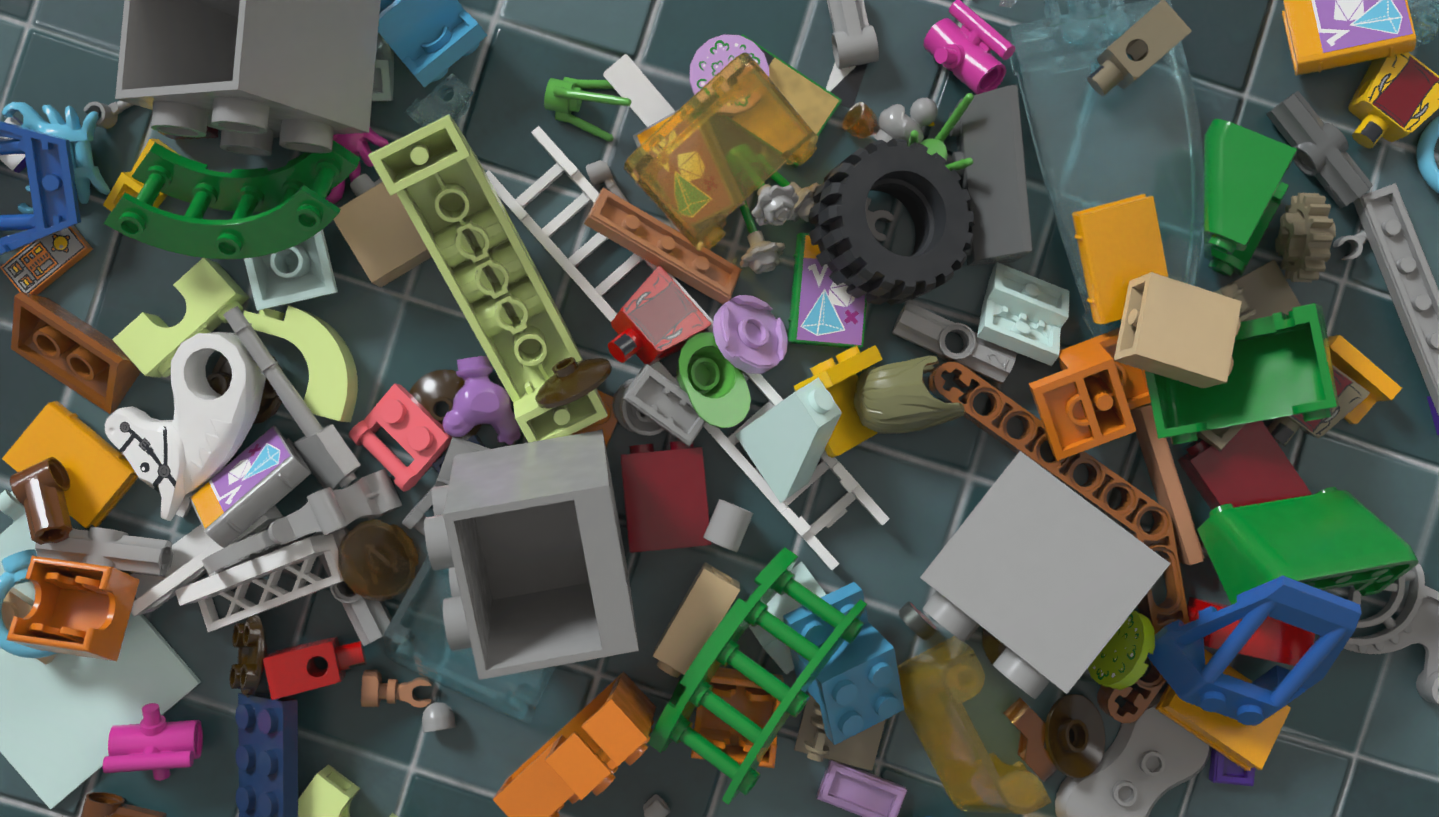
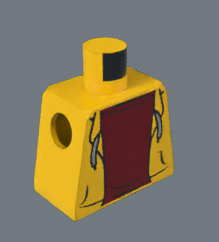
(1394, 99)

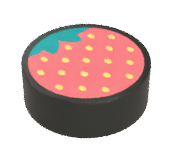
(917, 621)

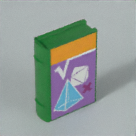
(819, 308)

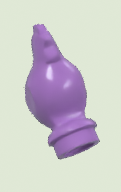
(480, 403)

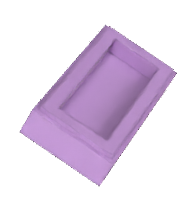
(860, 791)

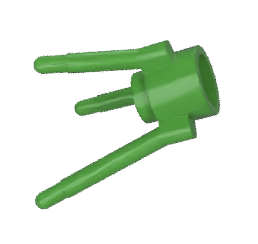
(567, 96)
(937, 144)

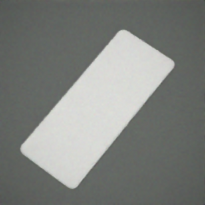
(633, 84)

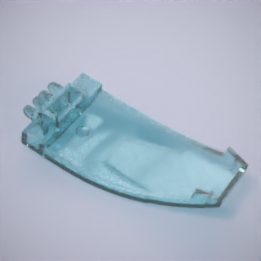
(1115, 143)

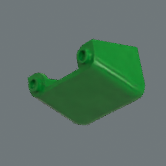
(1240, 192)
(1277, 372)
(1313, 539)

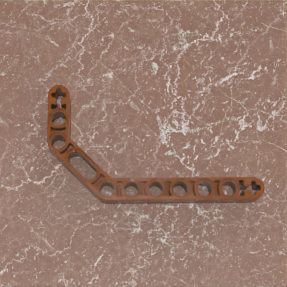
(1095, 491)

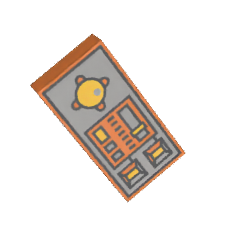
(46, 260)

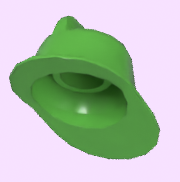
(712, 382)

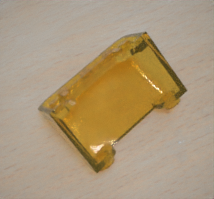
(720, 150)
(933, 696)

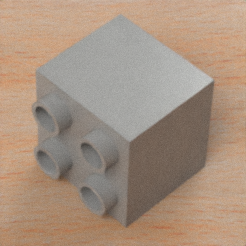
(251, 69)
(533, 556)
(1040, 577)

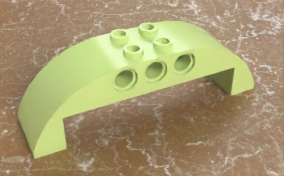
(486, 271)

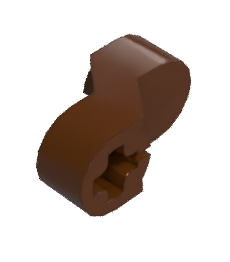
(1031, 739)

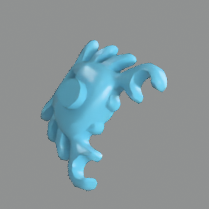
(79, 143)

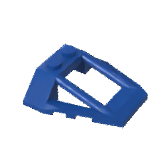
(50, 184)
(1181, 653)

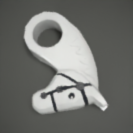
(206, 427)

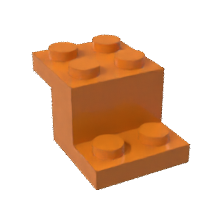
(1089, 397)

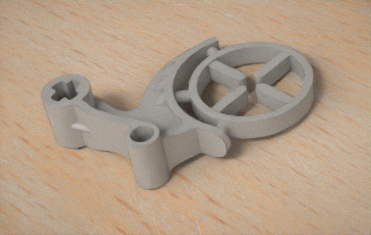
(324, 512)
(1414, 625)

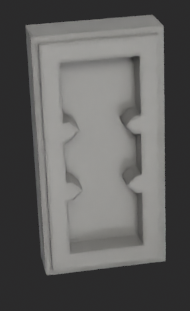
(664, 404)

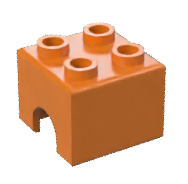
(76, 609)
(747, 699)

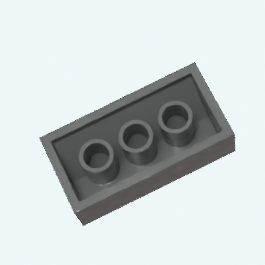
(996, 179)

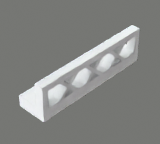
(187, 564)
(254, 571)

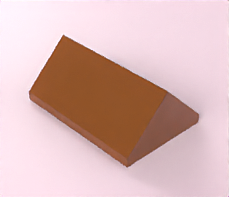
(71, 351)

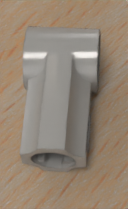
(853, 38)
(728, 525)

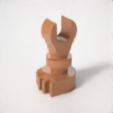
(374, 690)

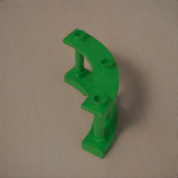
(289, 195)
(724, 650)

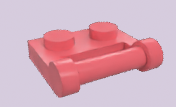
(411, 427)

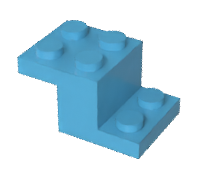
(428, 34)
(859, 680)

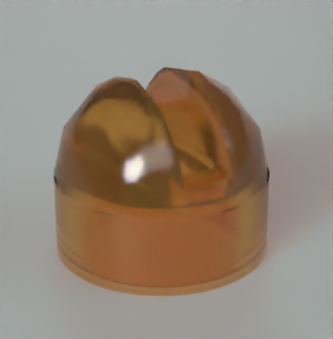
(860, 121)

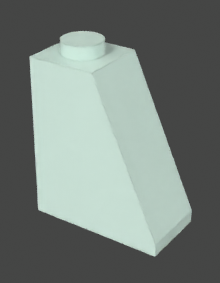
(791, 438)

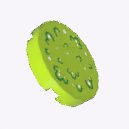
(1124, 655)

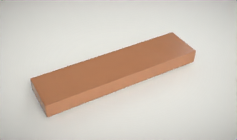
(662, 246)
(1167, 485)

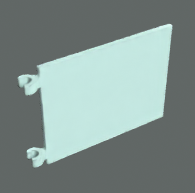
(62, 711)

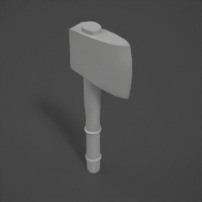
(321, 447)

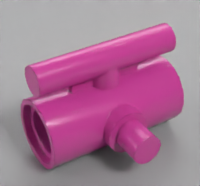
(968, 48)
(153, 744)

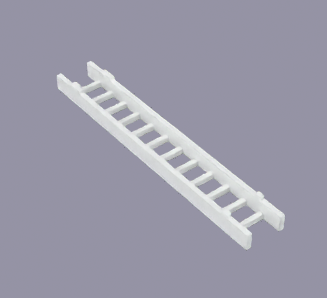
(543, 235)

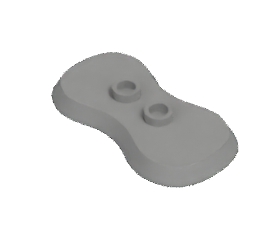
(1136, 769)

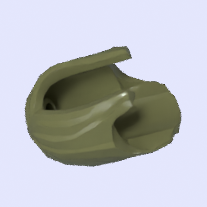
(897, 401)

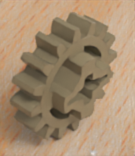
(1305, 237)

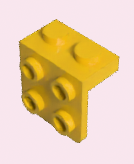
(841, 383)

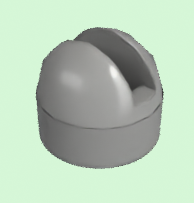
(438, 717)

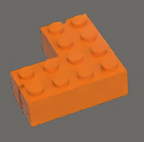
(582, 753)

